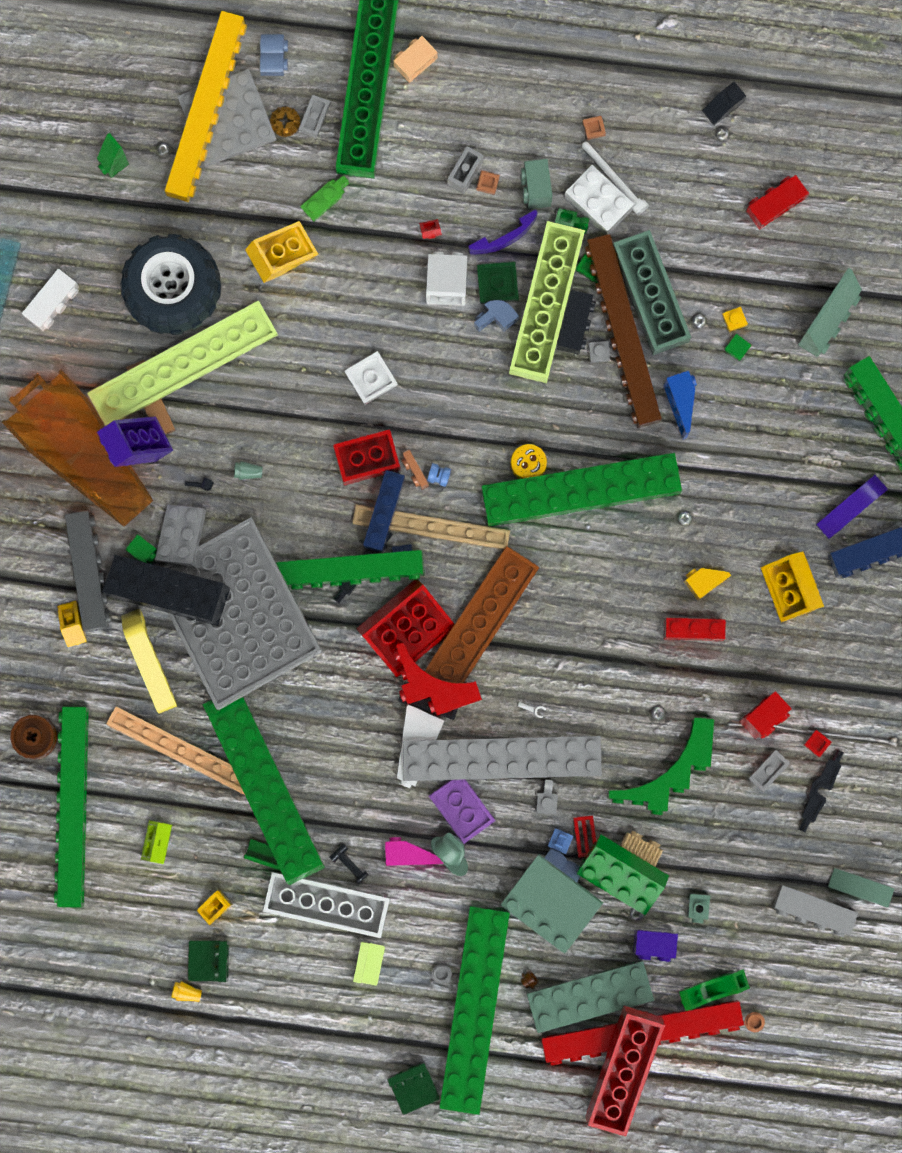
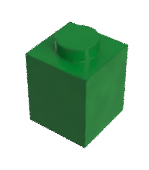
(142, 550)

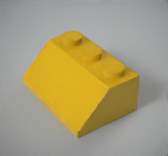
(792, 586)

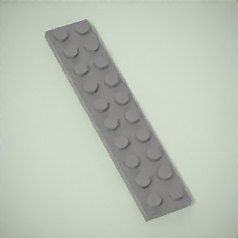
(502, 758)

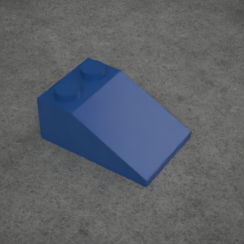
(680, 394)

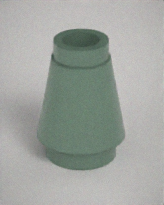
(247, 471)

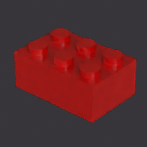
(366, 457)
(765, 715)

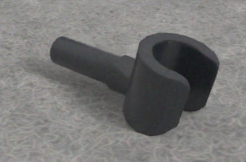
(205, 485)

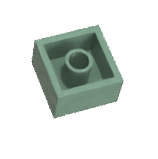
(537, 184)

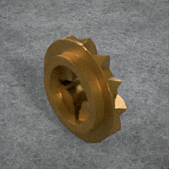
(290, 127)

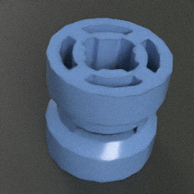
(444, 474)

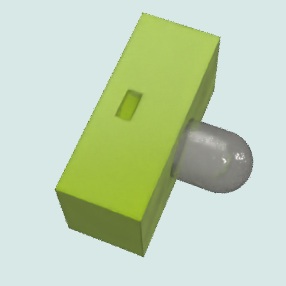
(157, 842)

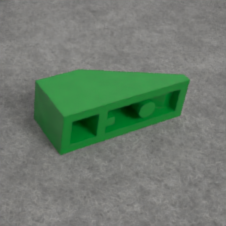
(111, 157)

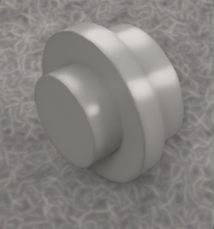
(441, 973)

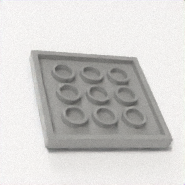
(241, 120)

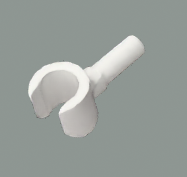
(532, 709)

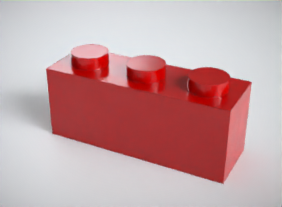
(777, 201)
(694, 629)

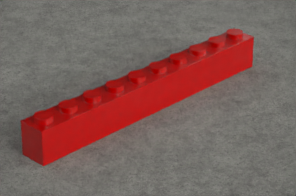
(677, 1024)

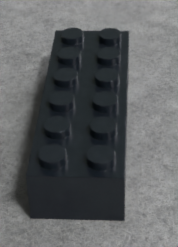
(166, 590)

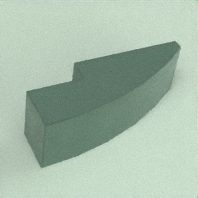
(861, 887)

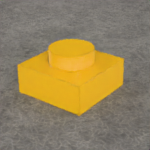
(734, 319)

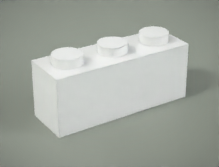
(51, 300)

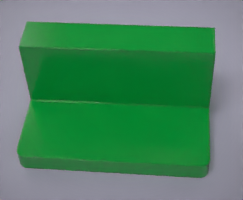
(261, 854)

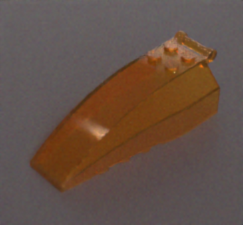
(62, 433)

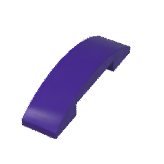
(483, 247)
(851, 507)

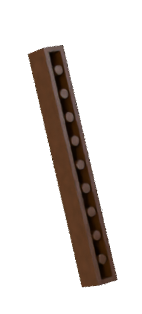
(623, 331)

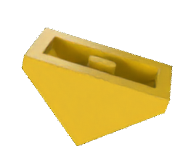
(214, 907)

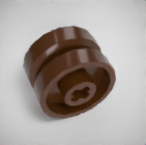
(22, 737)

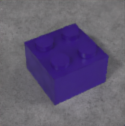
(656, 944)

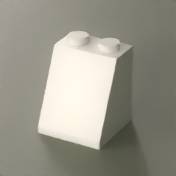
(446, 279)

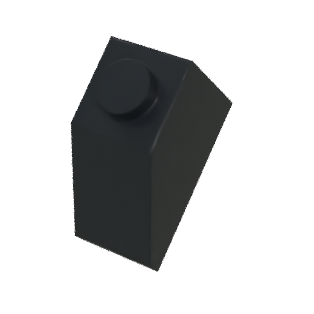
(724, 103)

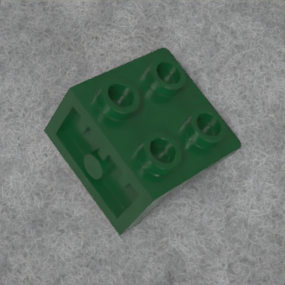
(208, 961)
(413, 1088)

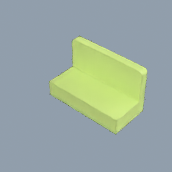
(369, 963)

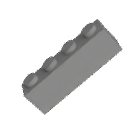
(814, 910)

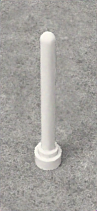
(639, 205)

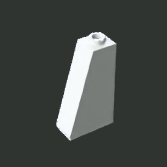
(417, 727)

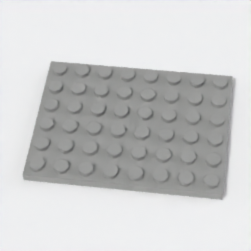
(260, 624)

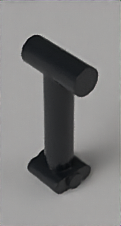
(340, 854)

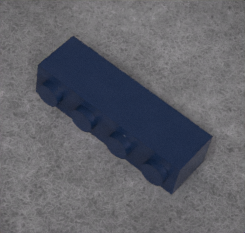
(384, 511)
(867, 552)

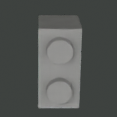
(465, 170)

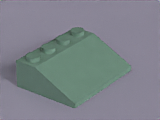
(831, 315)
(551, 903)

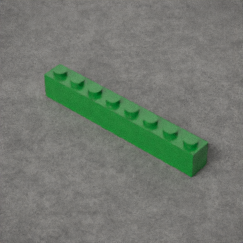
(353, 569)

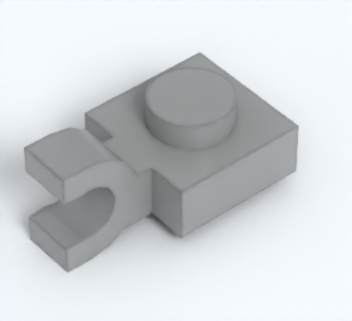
(547, 801)

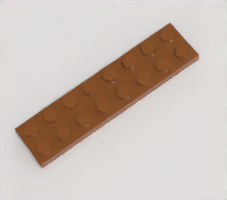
(482, 617)

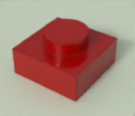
(430, 229)
(817, 743)

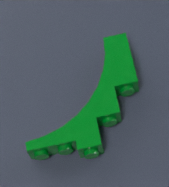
(656, 793)

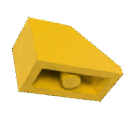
(704, 581)
(71, 624)

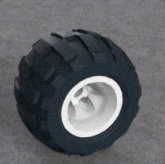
(181, 308)

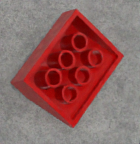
(409, 619)

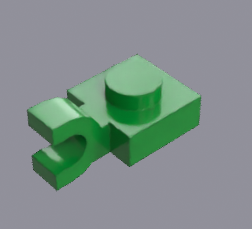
(570, 218)

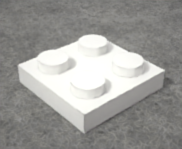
(371, 378)

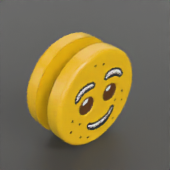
(528, 461)

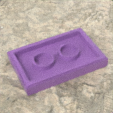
(462, 809)

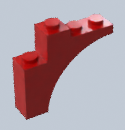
(420, 685)

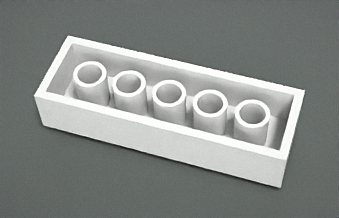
(327, 905)

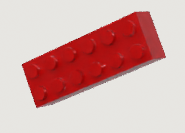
(625, 1071)

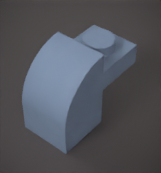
(499, 312)

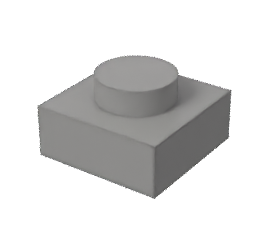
(599, 352)

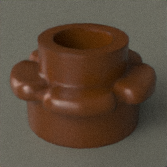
(529, 979)

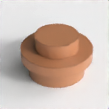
(754, 1022)

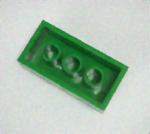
(623, 874)

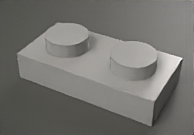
(314, 116)
(769, 771)

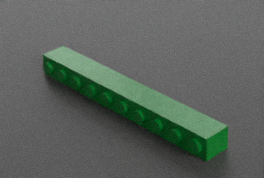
(72, 807)

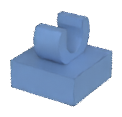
(560, 841)

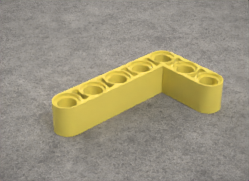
(147, 661)

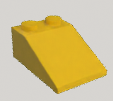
(280, 251)

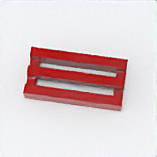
(577, 836)

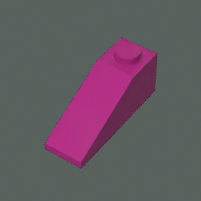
(405, 853)

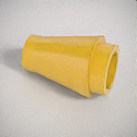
(185, 992)

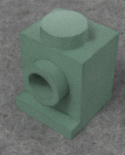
(693, 901)

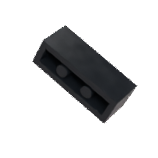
(576, 322)

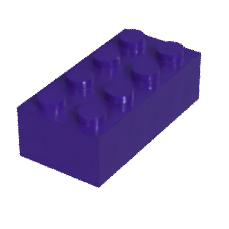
(134, 441)

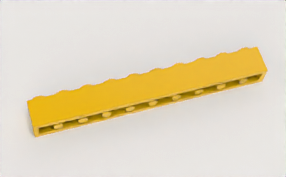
(205, 106)

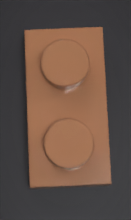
(418, 477)

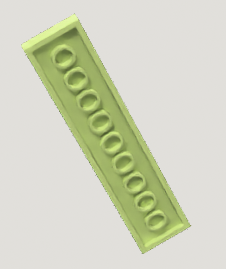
(182, 363)

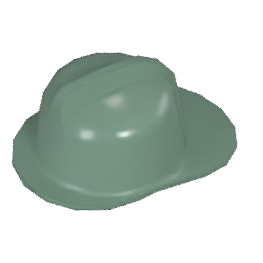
(451, 853)

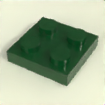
(497, 282)

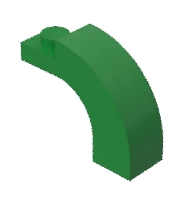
(714, 989)

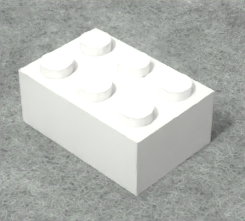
(599, 200)

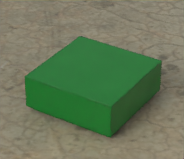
(737, 347)

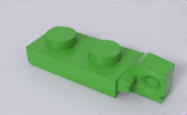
(325, 198)

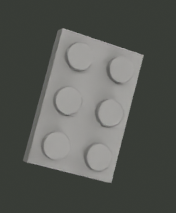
(180, 535)

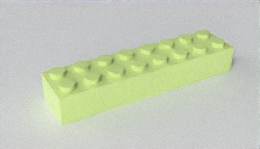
(546, 302)

